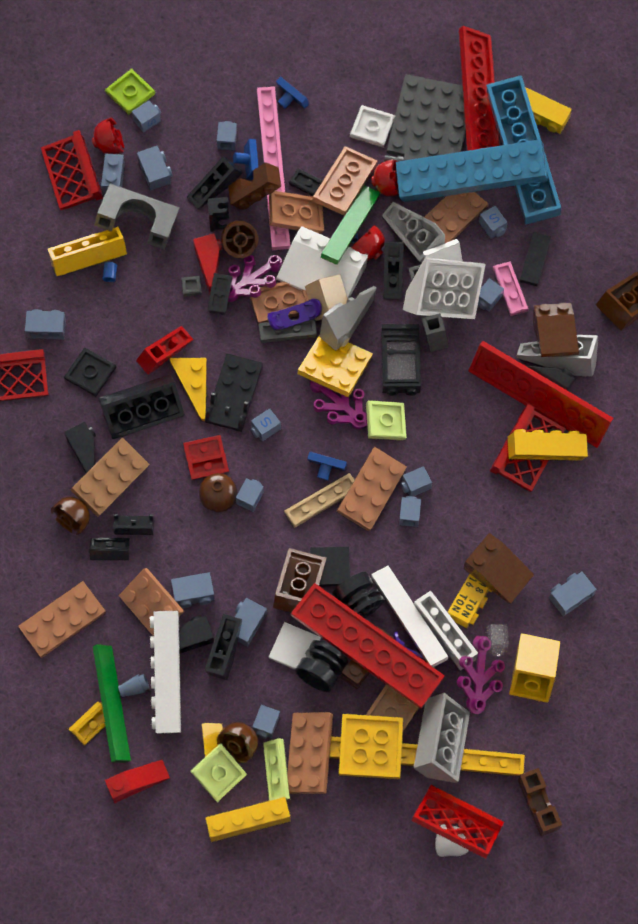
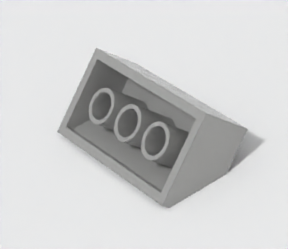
(442, 739)

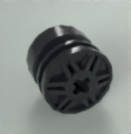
(357, 595)
(321, 666)

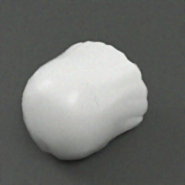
(448, 848)

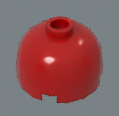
(106, 135)
(386, 178)
(371, 243)

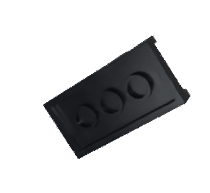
(233, 392)

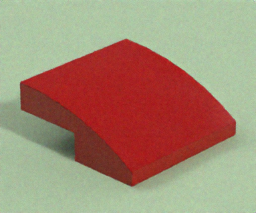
(205, 457)

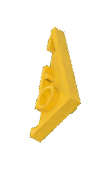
(193, 378)

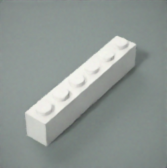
(167, 672)

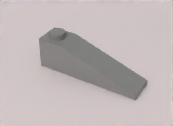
(414, 230)
(342, 320)
(580, 365)

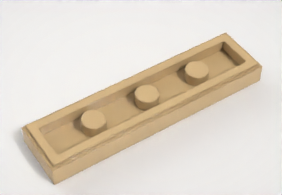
(319, 501)

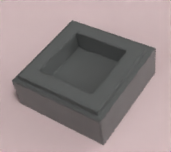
(191, 286)

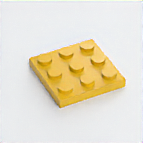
(335, 369)
(371, 746)

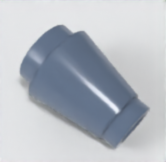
(133, 686)

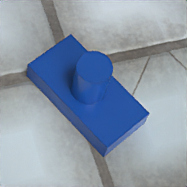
(290, 94)
(248, 158)
(326, 464)

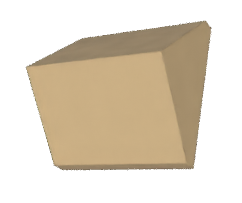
(328, 291)

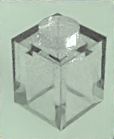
(499, 639)

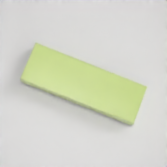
(276, 769)

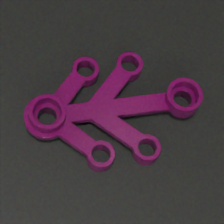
(274, 264)
(340, 404)
(479, 677)

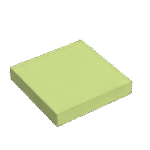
(386, 420)
(218, 772)

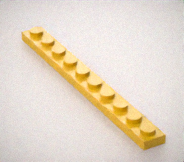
(471, 761)

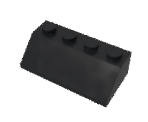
(141, 406)

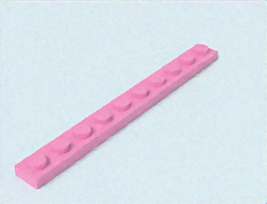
(272, 154)

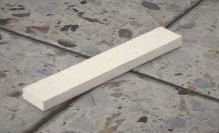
(409, 616)

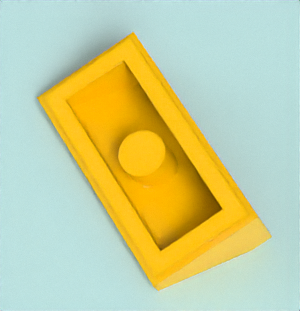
(89, 724)
(210, 735)

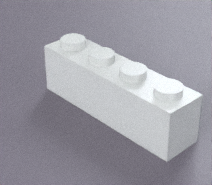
(445, 629)

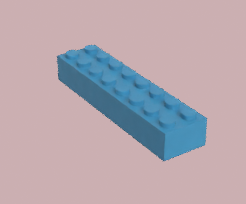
(517, 125)
(471, 171)

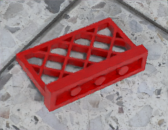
(87, 170)
(21, 359)
(503, 457)
(461, 814)

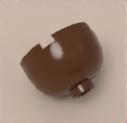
(239, 239)
(218, 492)
(71, 514)
(239, 741)

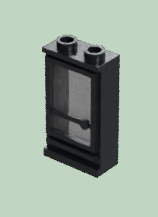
(400, 359)

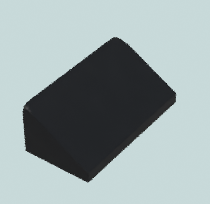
(109, 548)

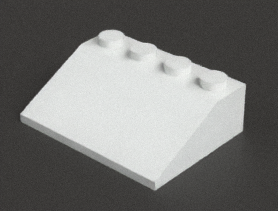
(305, 265)
(445, 288)

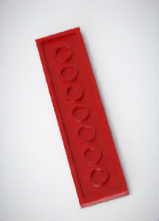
(476, 75)
(539, 392)
(367, 645)

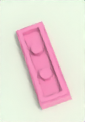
(512, 292)

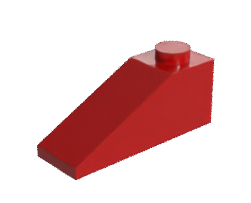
(208, 255)
(163, 349)
(136, 780)

